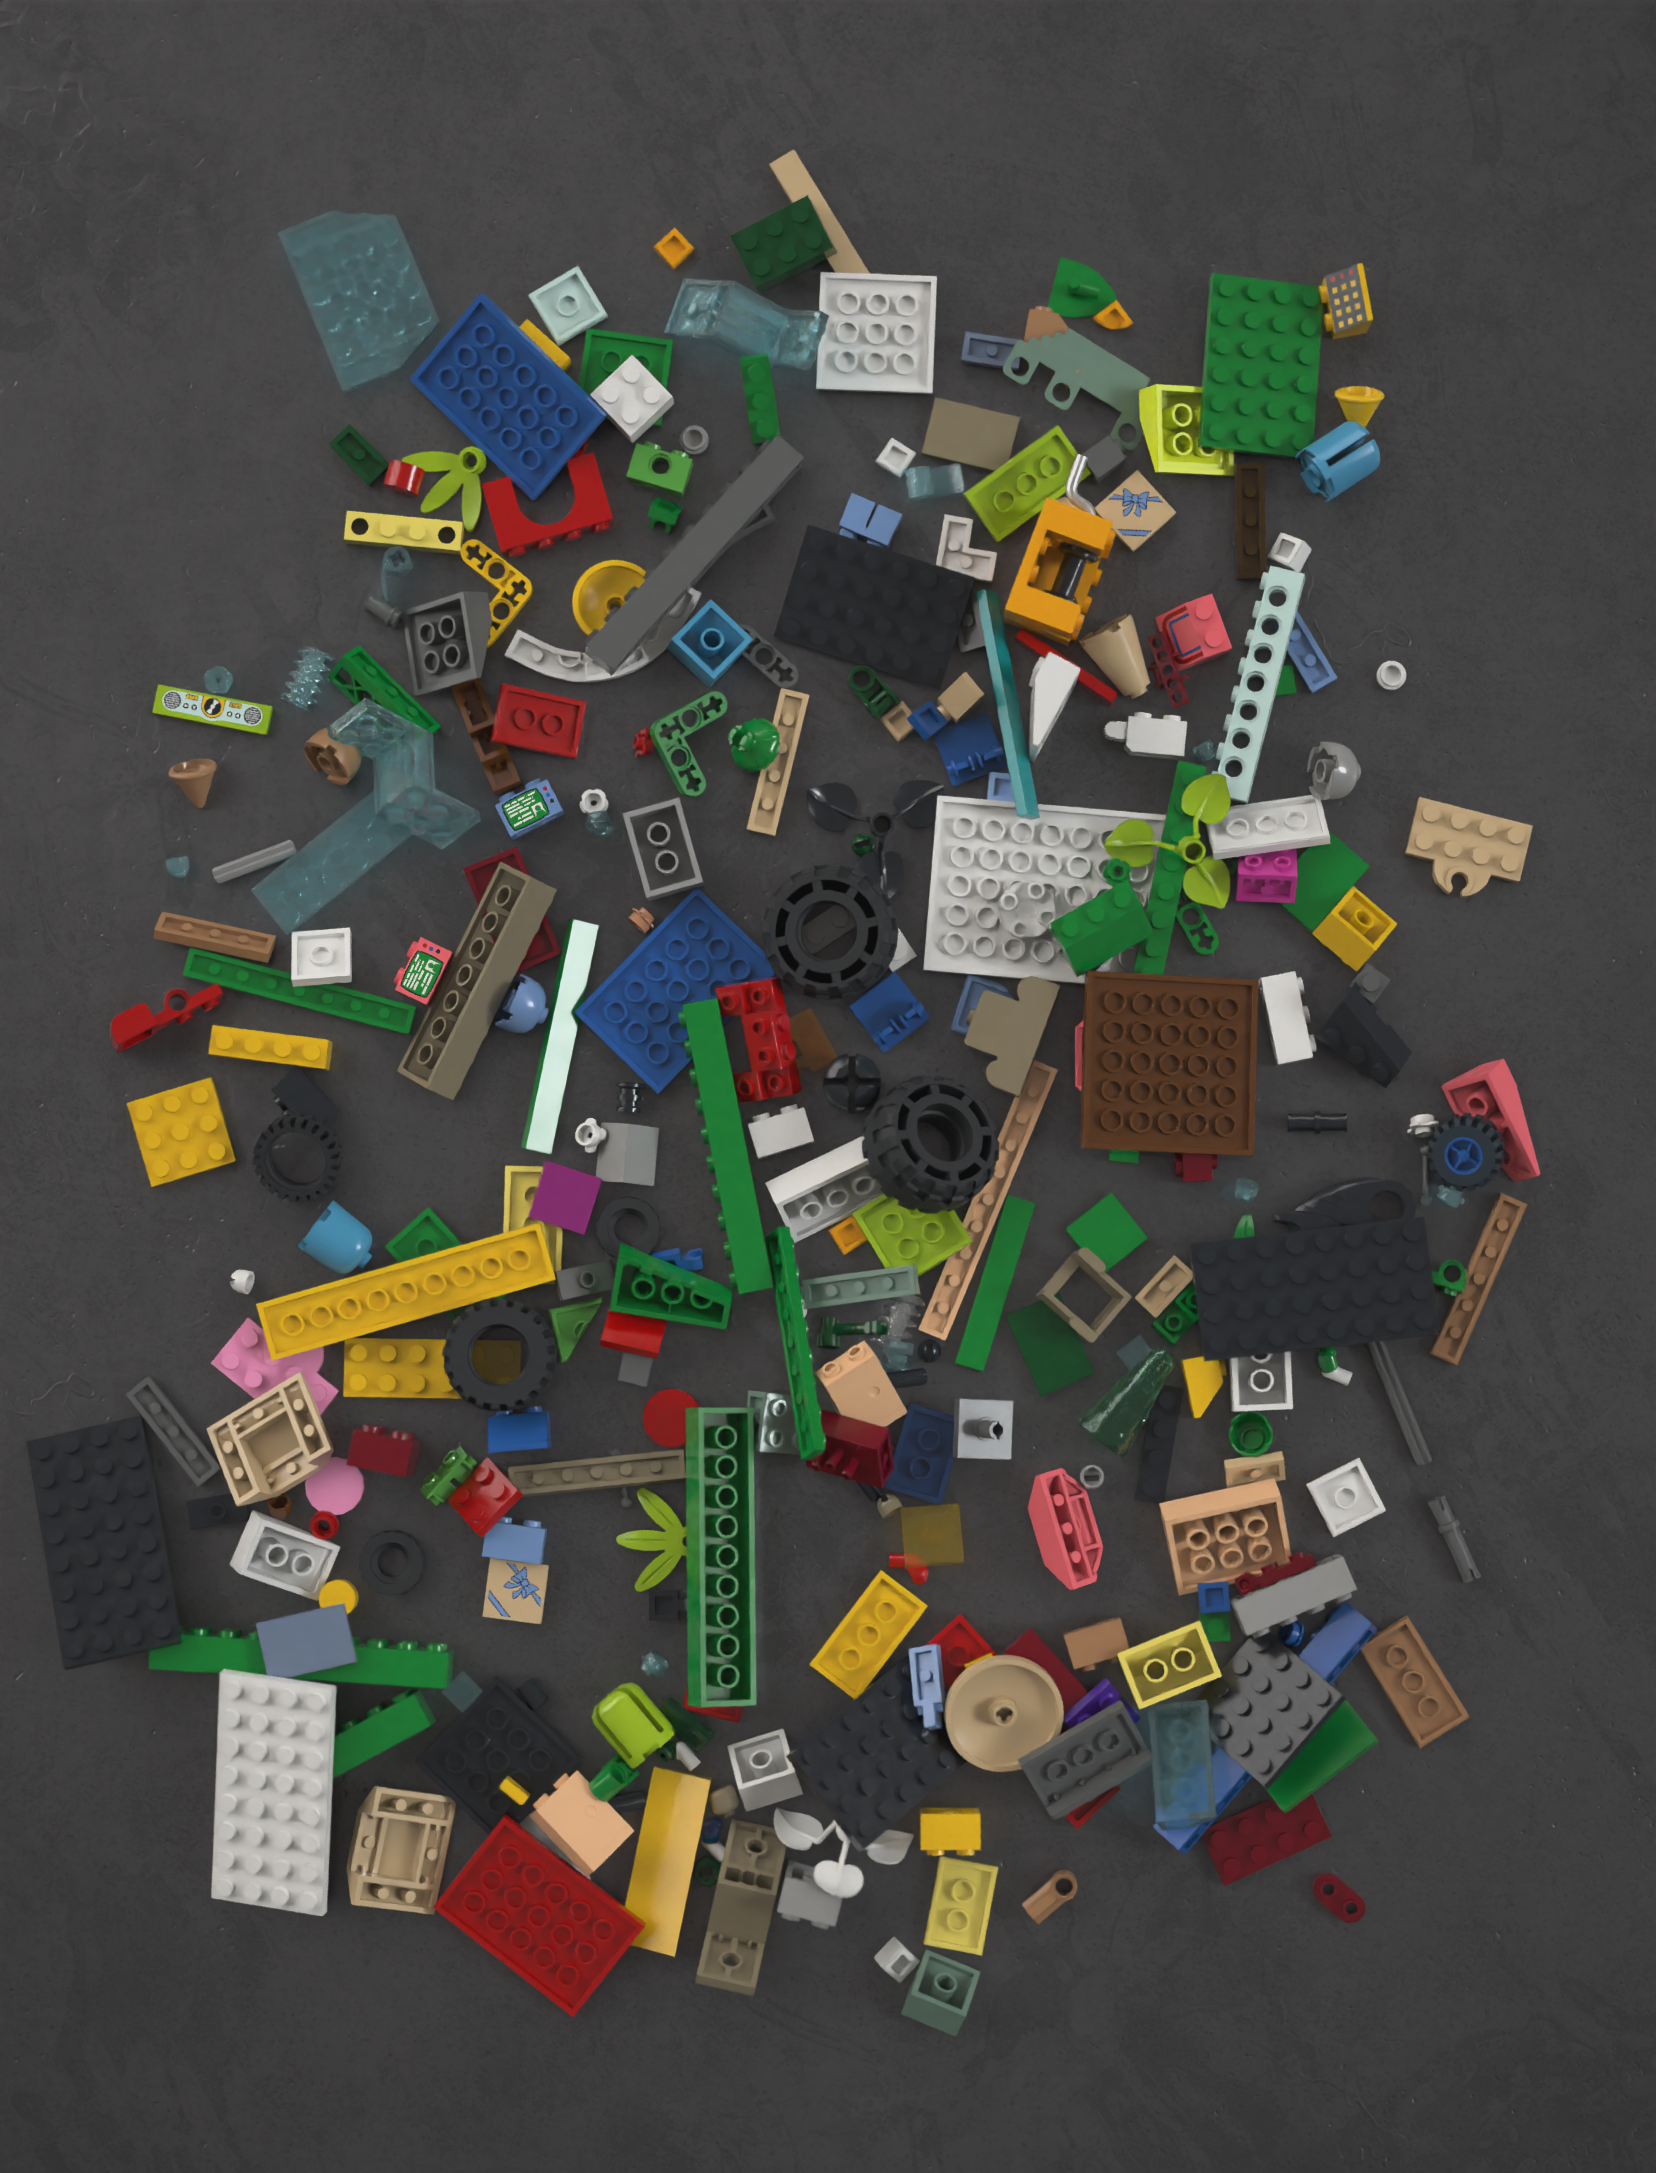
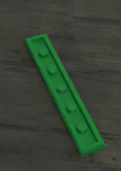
(995, 1283)

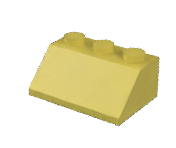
(1169, 1665)

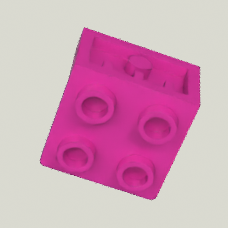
(1267, 877)

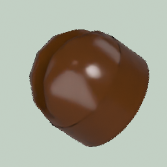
(280, 1506)

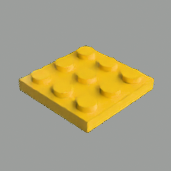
(181, 1132)

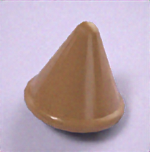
(194, 779)

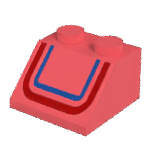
(1195, 632)

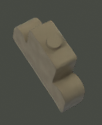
(1012, 1031)

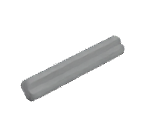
(254, 861)

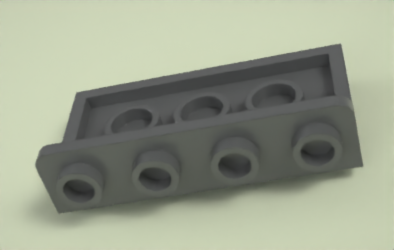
(1086, 1760)

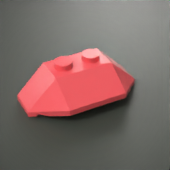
(1065, 1528)

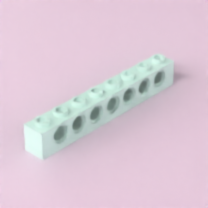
(1291, 585)

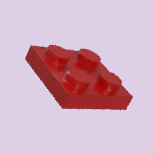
(484, 1497)

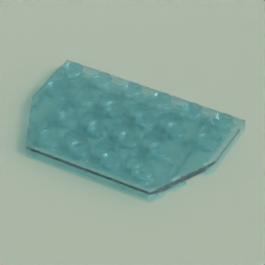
(361, 292)

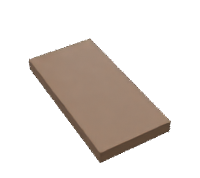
(1413, 1681)

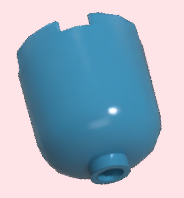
(338, 1240)

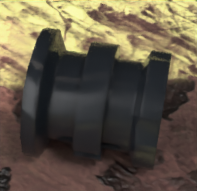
(628, 1097)

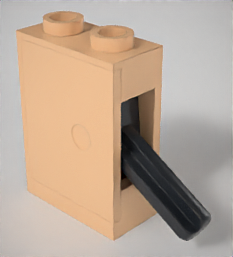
(862, 1387)
(583, 1824)

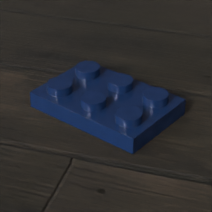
(923, 1455)

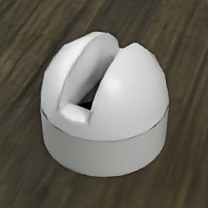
(243, 1281)

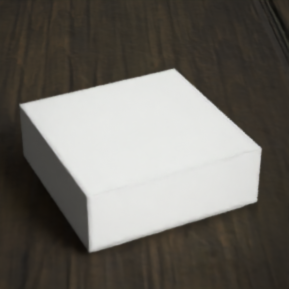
(895, 458)

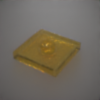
(932, 1535)

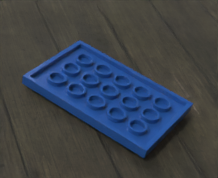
(508, 396)
(672, 967)

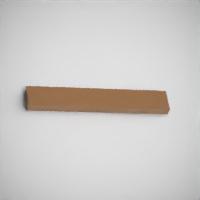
(1481, 1275)

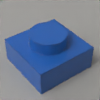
(927, 720)
(1213, 1597)

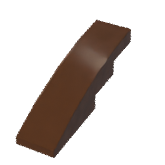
(479, 722)

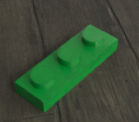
(759, 397)

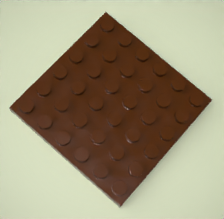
(1169, 1064)

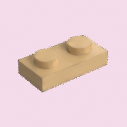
(1164, 1286)
(1254, 1469)

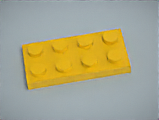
(868, 1634)

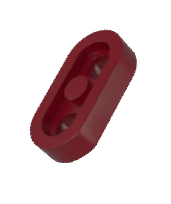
(1338, 1898)

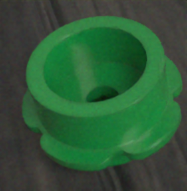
(1116, 864)

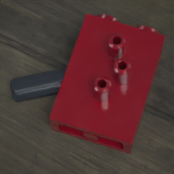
(855, 1452)

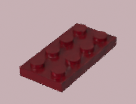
(544, 944)
(1263, 1837)

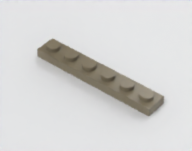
(599, 1473)

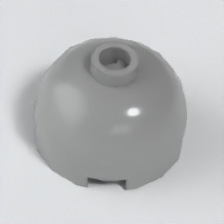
(1332, 770)

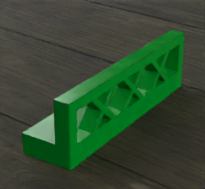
(384, 690)

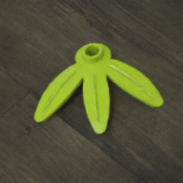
(460, 473)
(654, 1540)

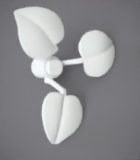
(845, 1881)

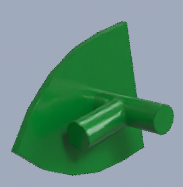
(1079, 291)

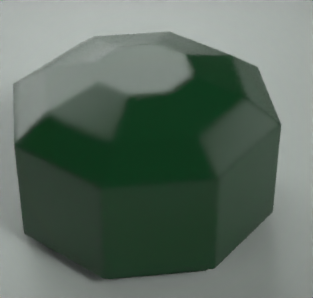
(706, 1871)

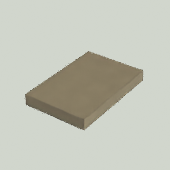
(969, 435)

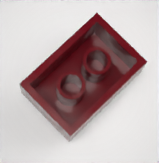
(384, 1451)

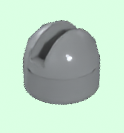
(1091, 1471)

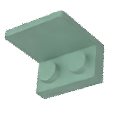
(773, 1423)

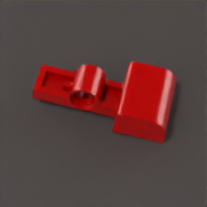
(139, 1023)

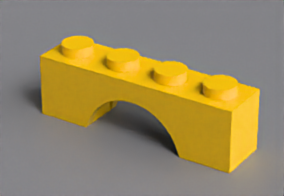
(270, 1047)

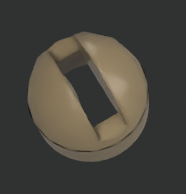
(890, 1506)

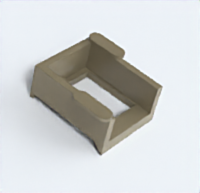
(1094, 1268)

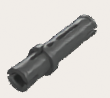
(1449, 1528)

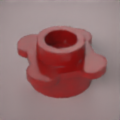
(643, 743)

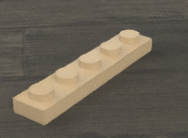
(775, 778)

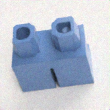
(857, 516)

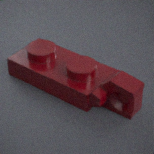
(1273, 1572)

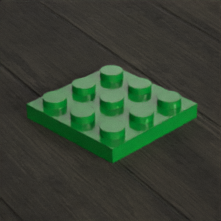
(609, 350)

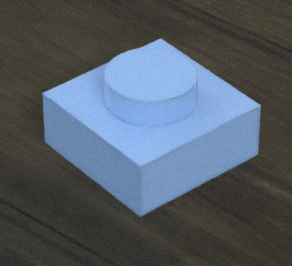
(999, 787)

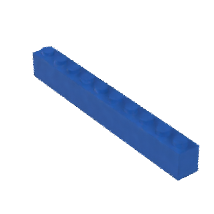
(1327, 1654)

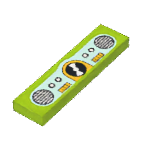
(212, 710)

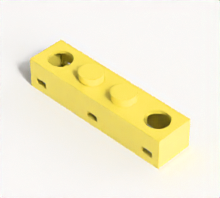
(404, 531)

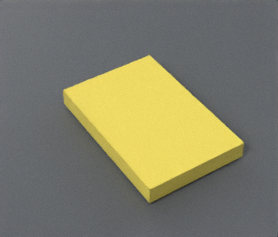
(960, 1905)

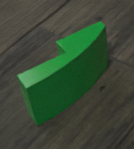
(1177, 1316)

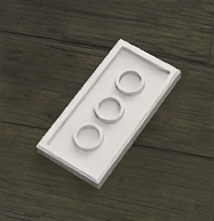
(1269, 827)

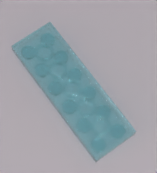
(328, 865)

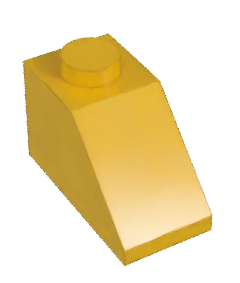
(1202, 1382)

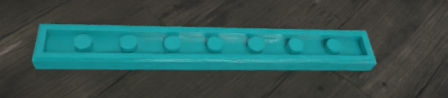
(1007, 705)

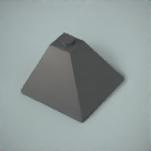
(447, 640)

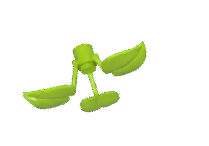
(1210, 878)

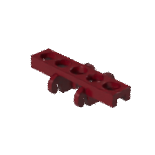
(1167, 680)

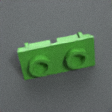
(455, 1465)

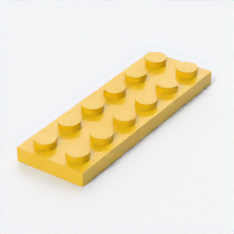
(416, 1366)

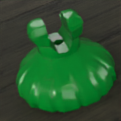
(754, 744)

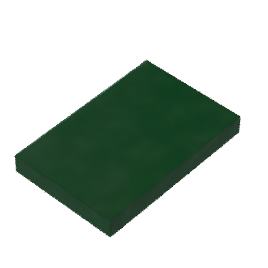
(1049, 1347)

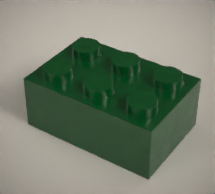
(783, 244)

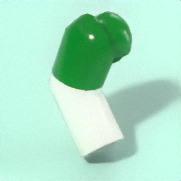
(1329, 1366)

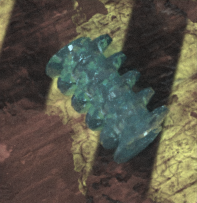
(306, 677)

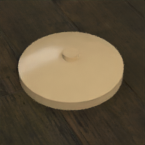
(1002, 1711)

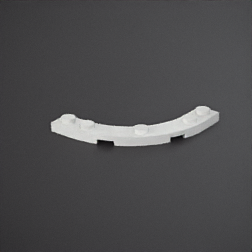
(580, 668)

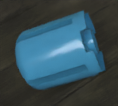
(1347, 471)

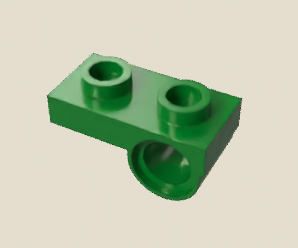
(1446, 1287)

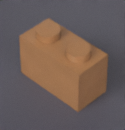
(1096, 1644)

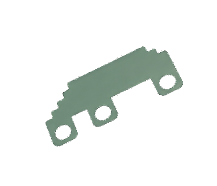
(1098, 374)

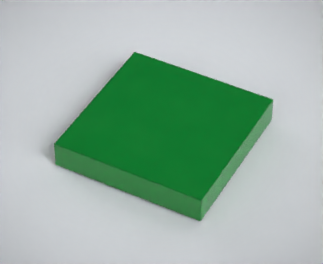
(1107, 1231)

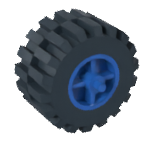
(1466, 1152)

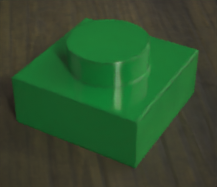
(1216, 1626)

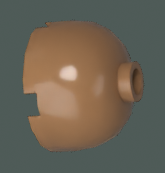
(332, 757)

